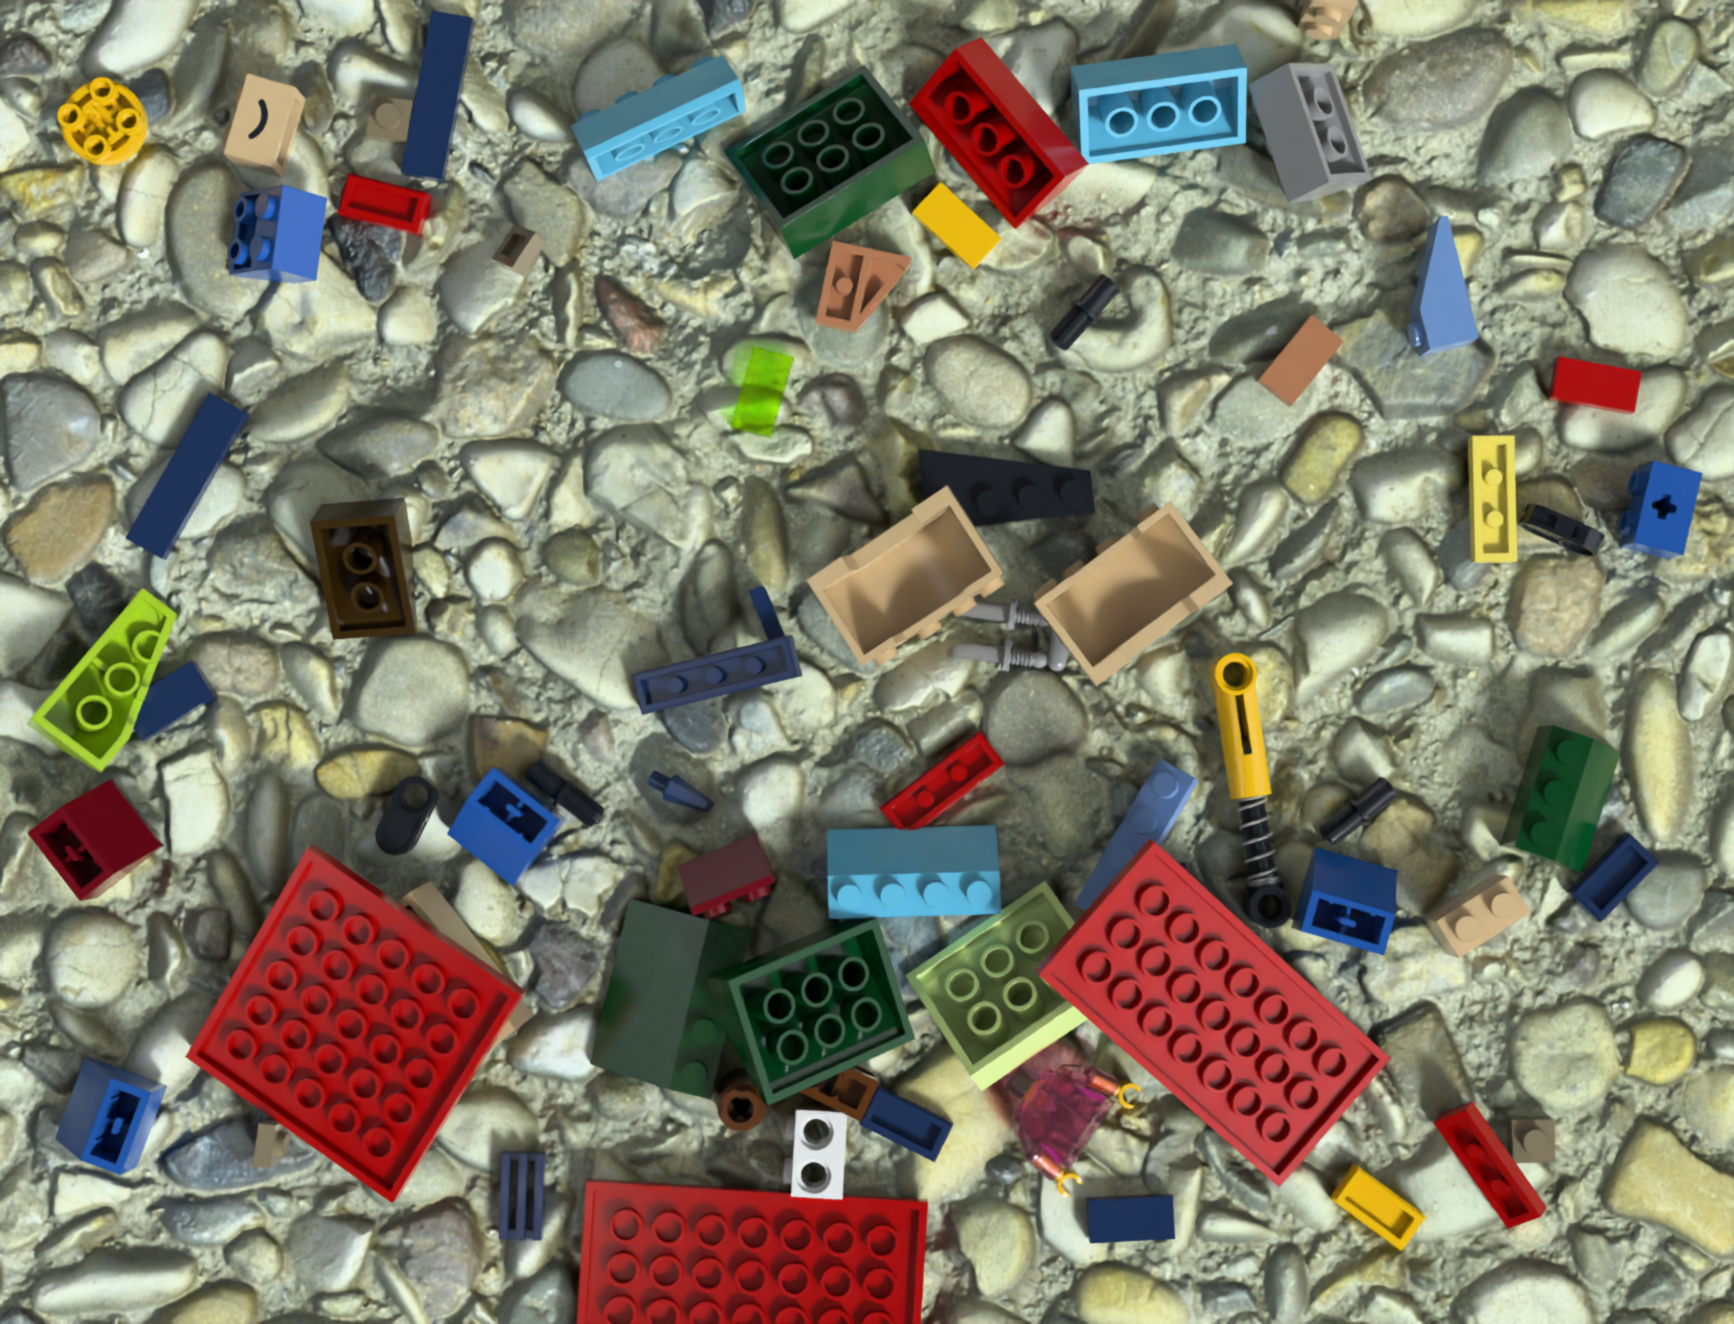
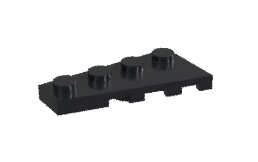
(1007, 490)

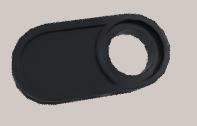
(1561, 530)
(402, 824)

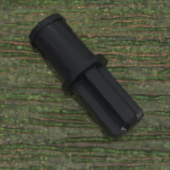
(1084, 312)
(565, 793)
(1357, 811)

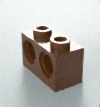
(847, 1091)

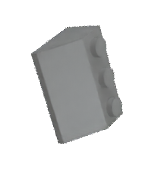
(1309, 131)

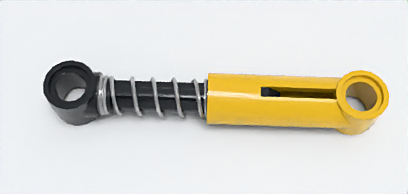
(1249, 784)

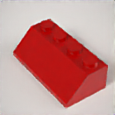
(997, 132)

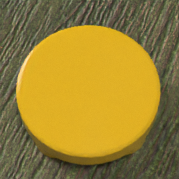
(103, 122)

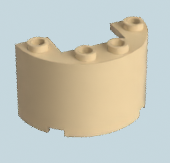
(908, 579)
(1131, 591)

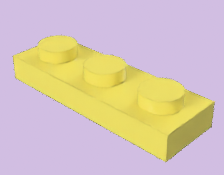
(1492, 499)

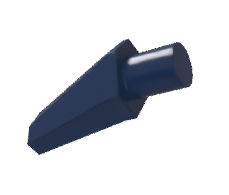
(679, 791)

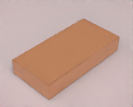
(1300, 361)

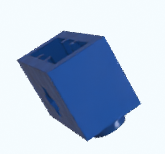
(1675, 494)

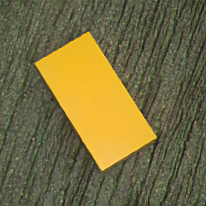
(956, 226)
(1377, 1207)

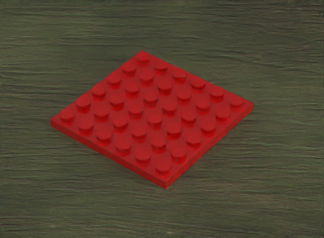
(354, 1023)

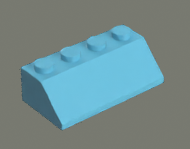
(1159, 103)
(659, 116)
(913, 872)

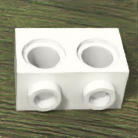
(825, 1151)

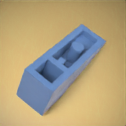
(1441, 305)

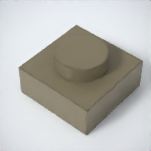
(389, 119)
(519, 250)
(1531, 1139)
(270, 1144)

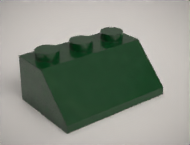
(1560, 797)

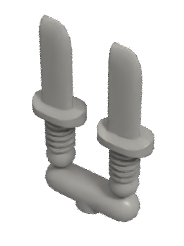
(1005, 655)

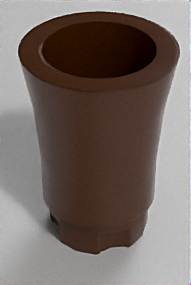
(739, 1084)

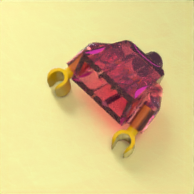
(1062, 1115)

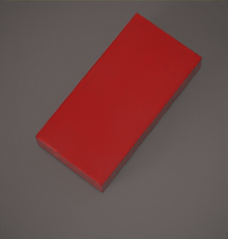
(384, 204)
(1594, 385)

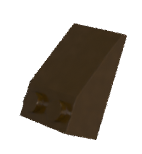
(366, 567)

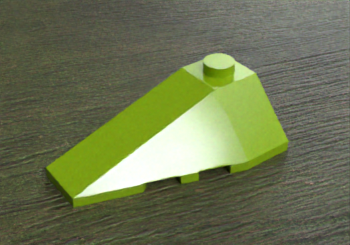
(103, 694)

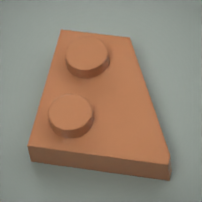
(857, 284)

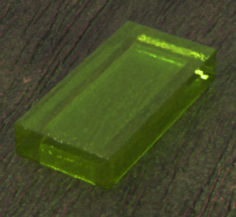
(762, 392)

